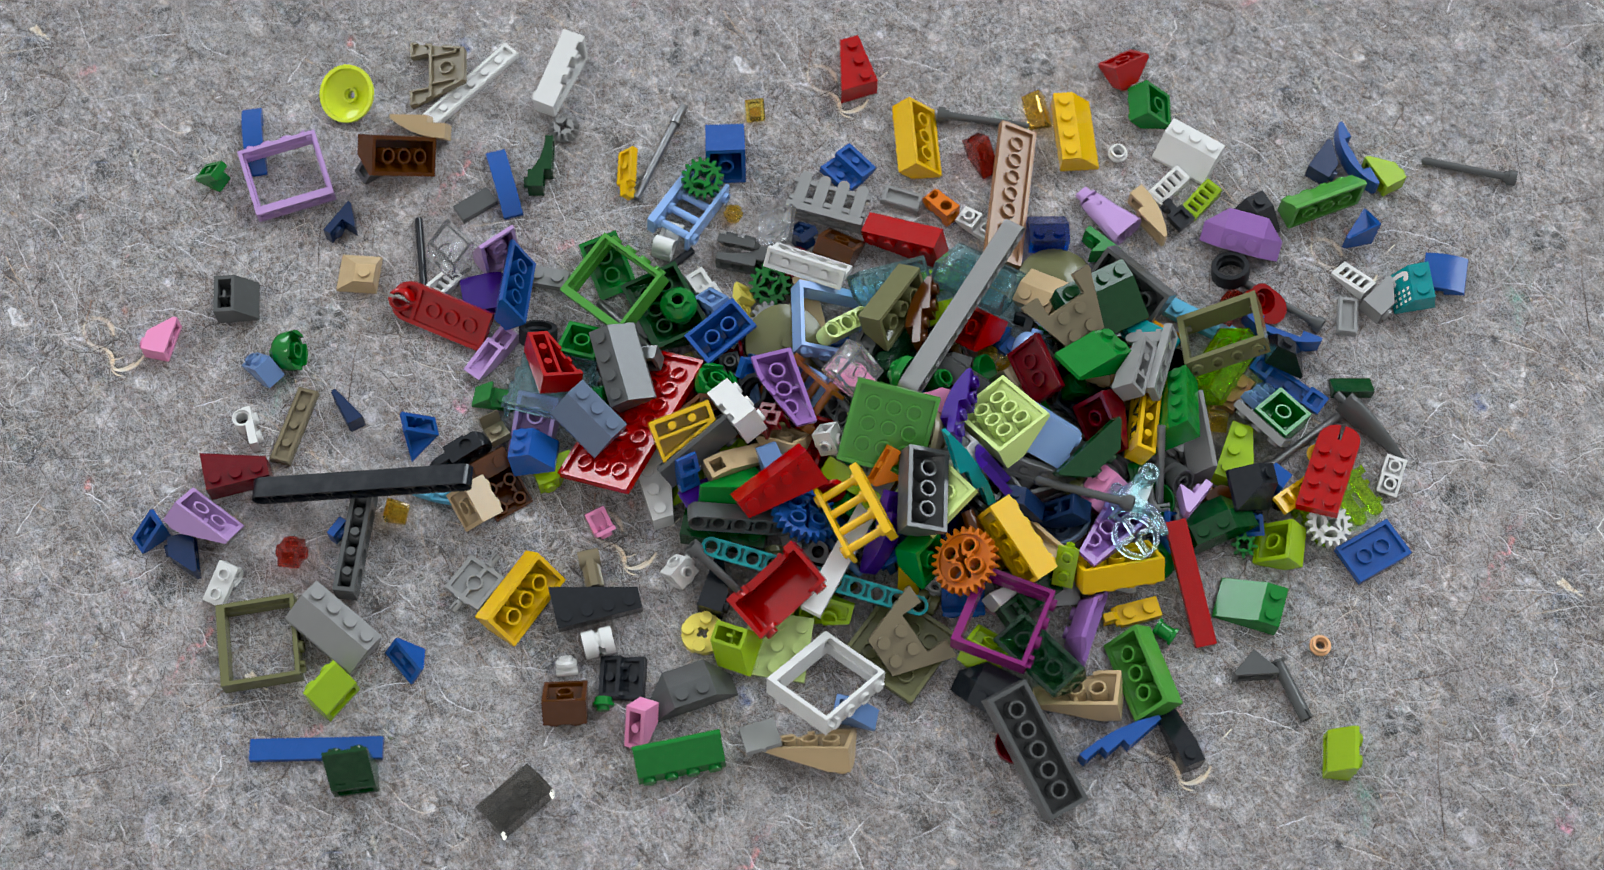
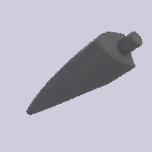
(1363, 419)

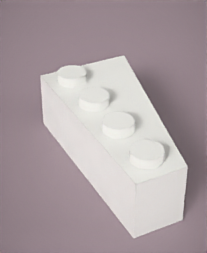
(560, 73)
(657, 494)

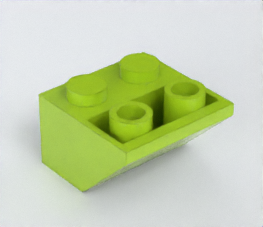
(735, 647)
(331, 690)
(1341, 753)

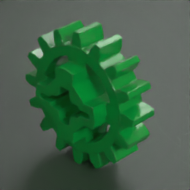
(695, 182)
(773, 292)

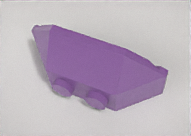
(1243, 234)
(1084, 626)

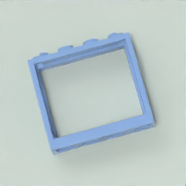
(818, 292)

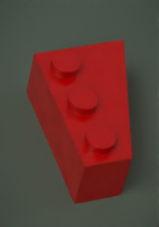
(856, 72)
(549, 365)

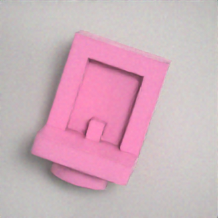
(600, 522)

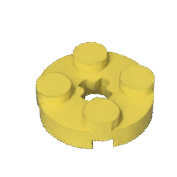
(690, 630)

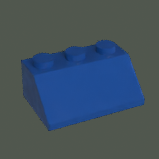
(720, 331)

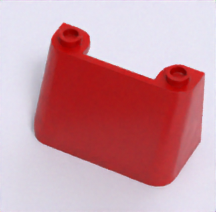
(778, 590)

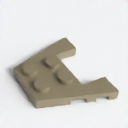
(446, 71)
(1074, 318)
(899, 645)

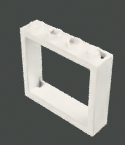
(806, 658)

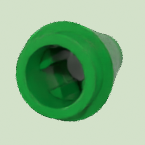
(940, 379)

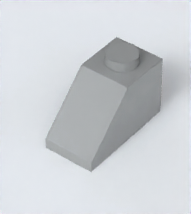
(1379, 302)

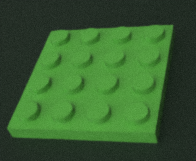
(885, 416)

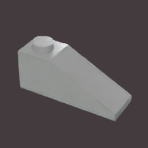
(1135, 370)

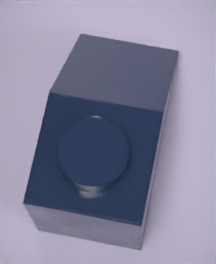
(1324, 165)
(1028, 503)
(184, 553)

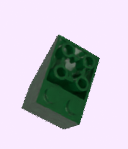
(351, 771)

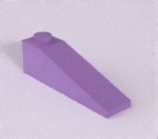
(784, 382)
(1099, 542)

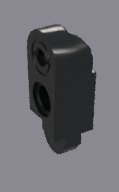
(464, 449)

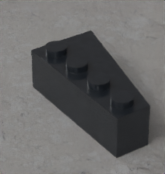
(591, 605)

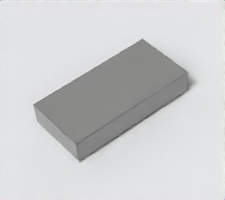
(901, 199)
(1347, 316)

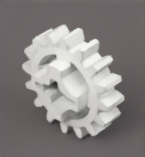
(1336, 533)

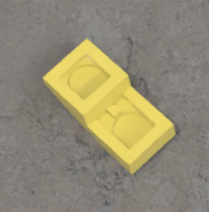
(743, 297)

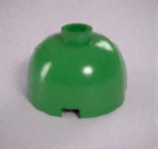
(289, 351)
(710, 376)

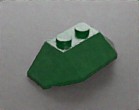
(1094, 453)
(1217, 523)

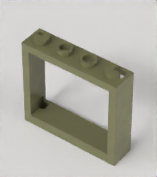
(1218, 314)
(246, 607)

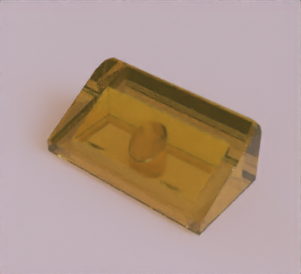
(1036, 110)

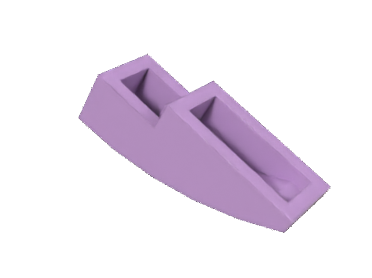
(492, 353)

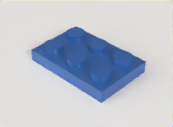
(1372, 551)

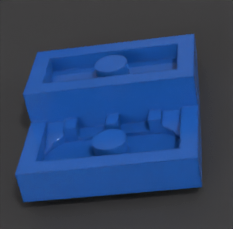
(848, 166)
(1448, 273)

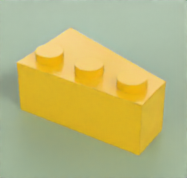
(680, 427)

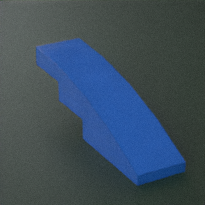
(1125, 737)

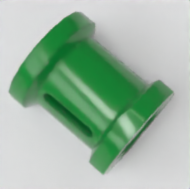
(1165, 631)

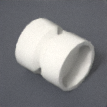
(598, 642)

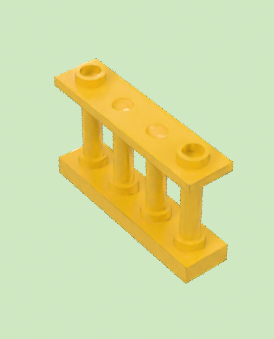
(875, 511)

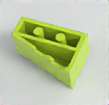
(1235, 453)

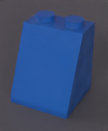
(727, 147)

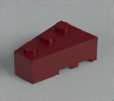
(232, 474)

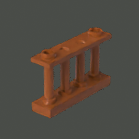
(831, 389)

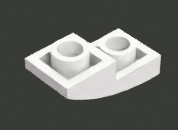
(972, 222)
(1391, 475)

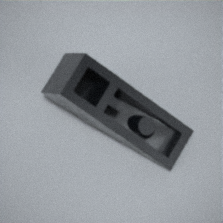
(714, 594)
(1181, 742)

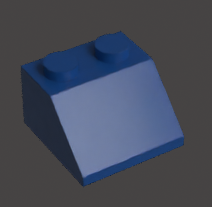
(532, 452)

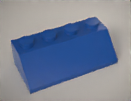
(515, 288)

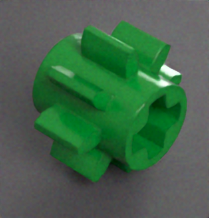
(1243, 551)

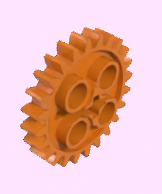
(949, 568)

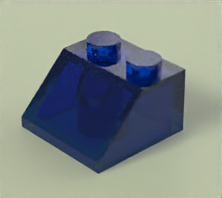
(1047, 233)

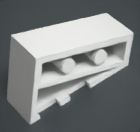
(738, 409)

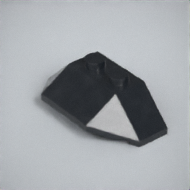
(980, 682)

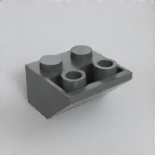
(236, 299)

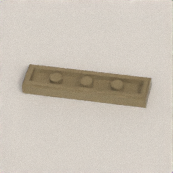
(294, 426)

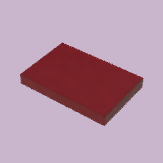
(1036, 369)

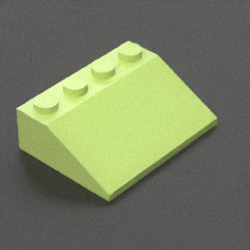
(1005, 421)

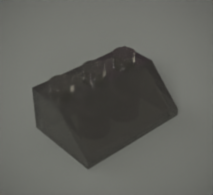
(516, 801)

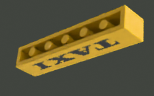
(1142, 429)

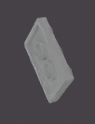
(1260, 424)

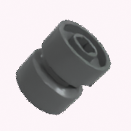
(1177, 474)

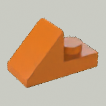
(881, 471)

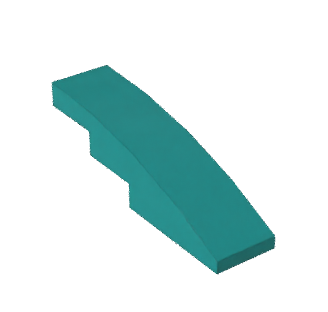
(964, 463)

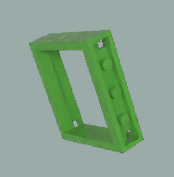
(591, 262)

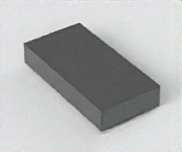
(475, 205)

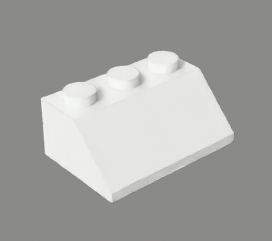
(1189, 150)

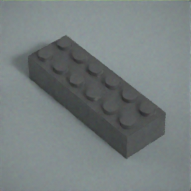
(1035, 750)

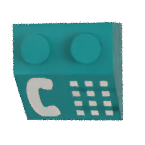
(1413, 288)

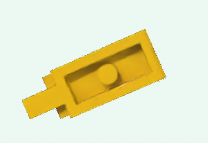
(627, 172)
(1133, 613)

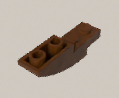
(921, 311)

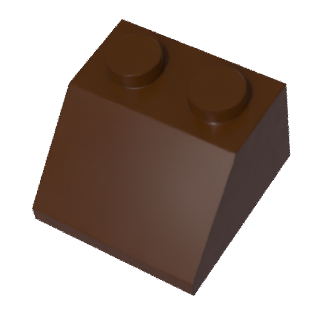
(838, 246)
(565, 703)

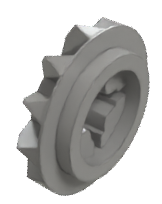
(566, 134)

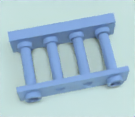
(668, 206)

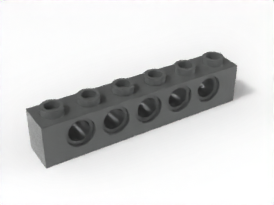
(354, 548)

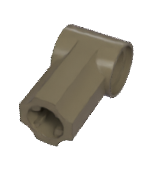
(590, 565)

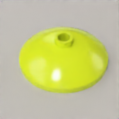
(337, 91)

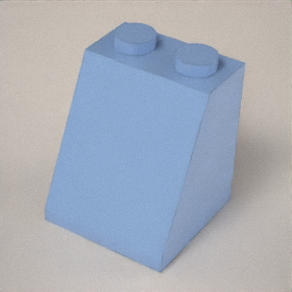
(1055, 440)

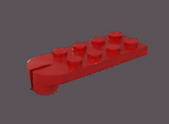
(442, 314)
(1329, 471)

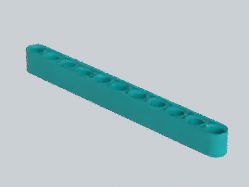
(844, 589)

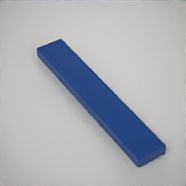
(309, 748)

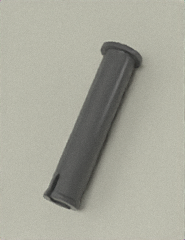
(1292, 690)

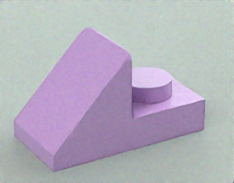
(1190, 500)

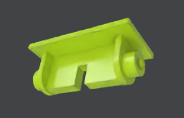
(1067, 561)

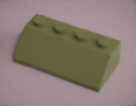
(887, 310)

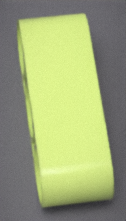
(840, 327)

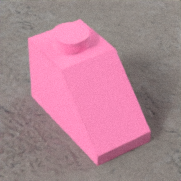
(161, 339)
(640, 721)

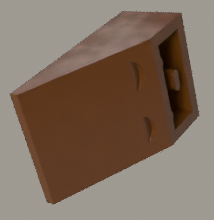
(504, 485)

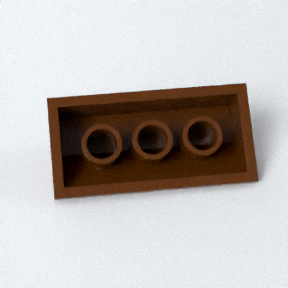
(397, 155)

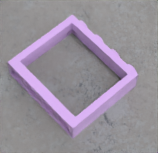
(294, 203)

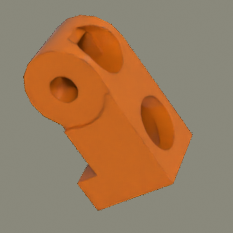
(942, 206)

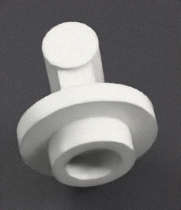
(566, 666)

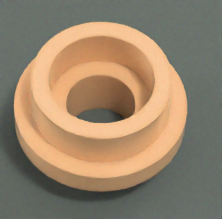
(1324, 641)

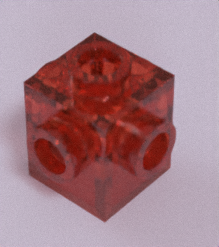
(291, 552)

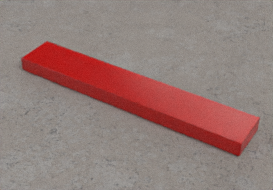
(1190, 583)

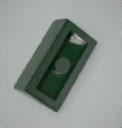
(1359, 386)

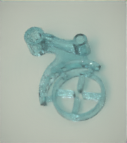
(1143, 480)

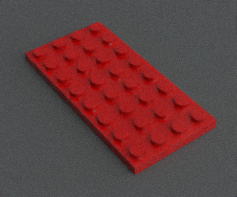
(627, 456)

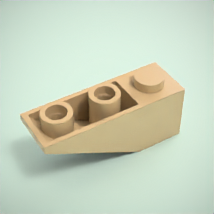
(730, 461)

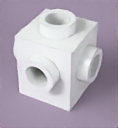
(827, 438)
(679, 571)

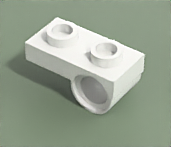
(665, 243)
(249, 427)
(222, 582)

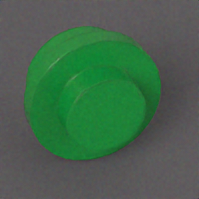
(603, 703)

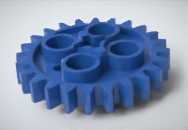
(792, 518)

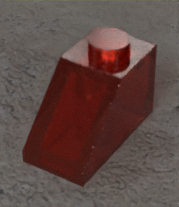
(980, 154)

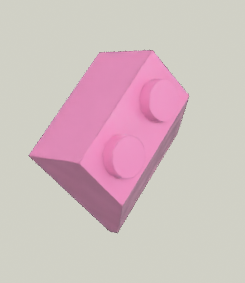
(1102, 483)

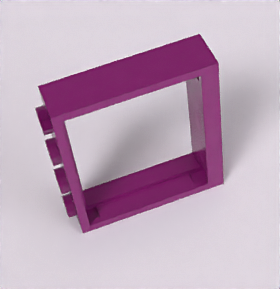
(1018, 585)

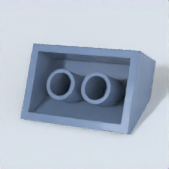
(588, 419)

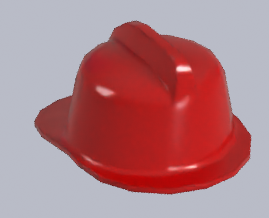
(1272, 303)

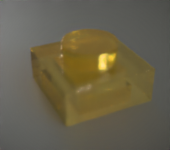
(1218, 420)

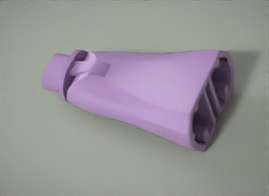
(1111, 219)

